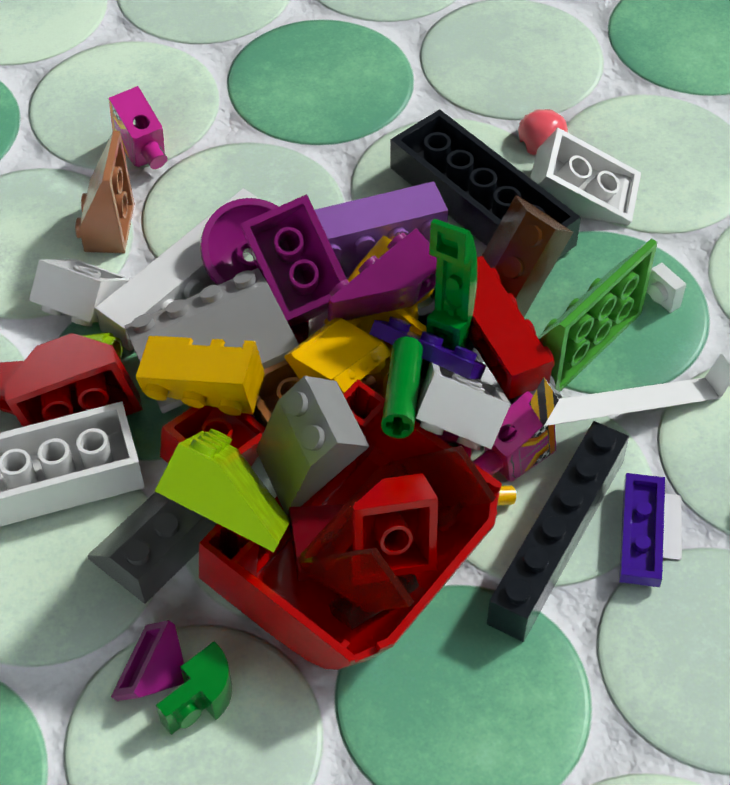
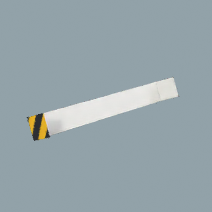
(556, 411)

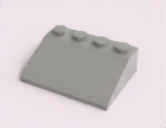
(227, 311)

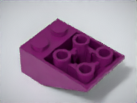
(387, 282)

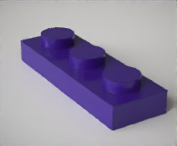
(457, 361)
(642, 530)

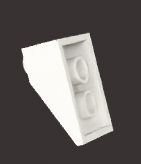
(586, 179)
(461, 407)

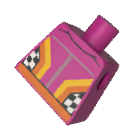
(144, 140)
(520, 442)

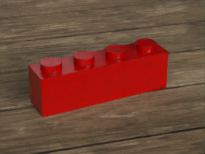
(505, 337)

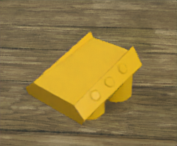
(339, 354)

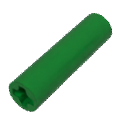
(402, 388)

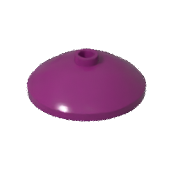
(223, 238)

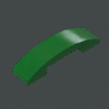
(454, 283)

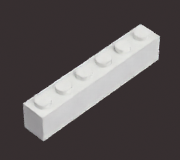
(168, 278)

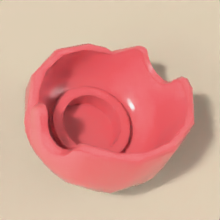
(538, 126)

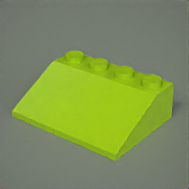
(222, 486)

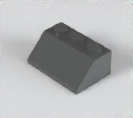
(151, 545)

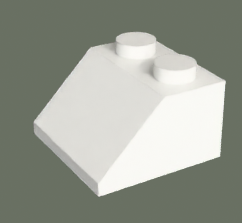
(73, 288)

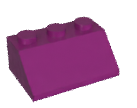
(294, 258)

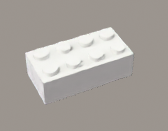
(67, 463)

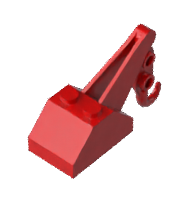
(64, 380)

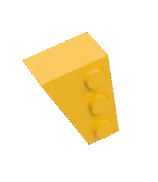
(202, 373)

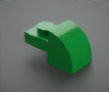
(205, 687)

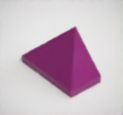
(152, 664)

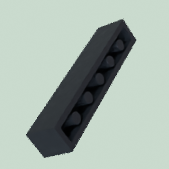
(557, 532)

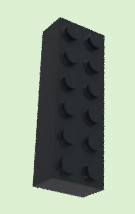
(470, 177)

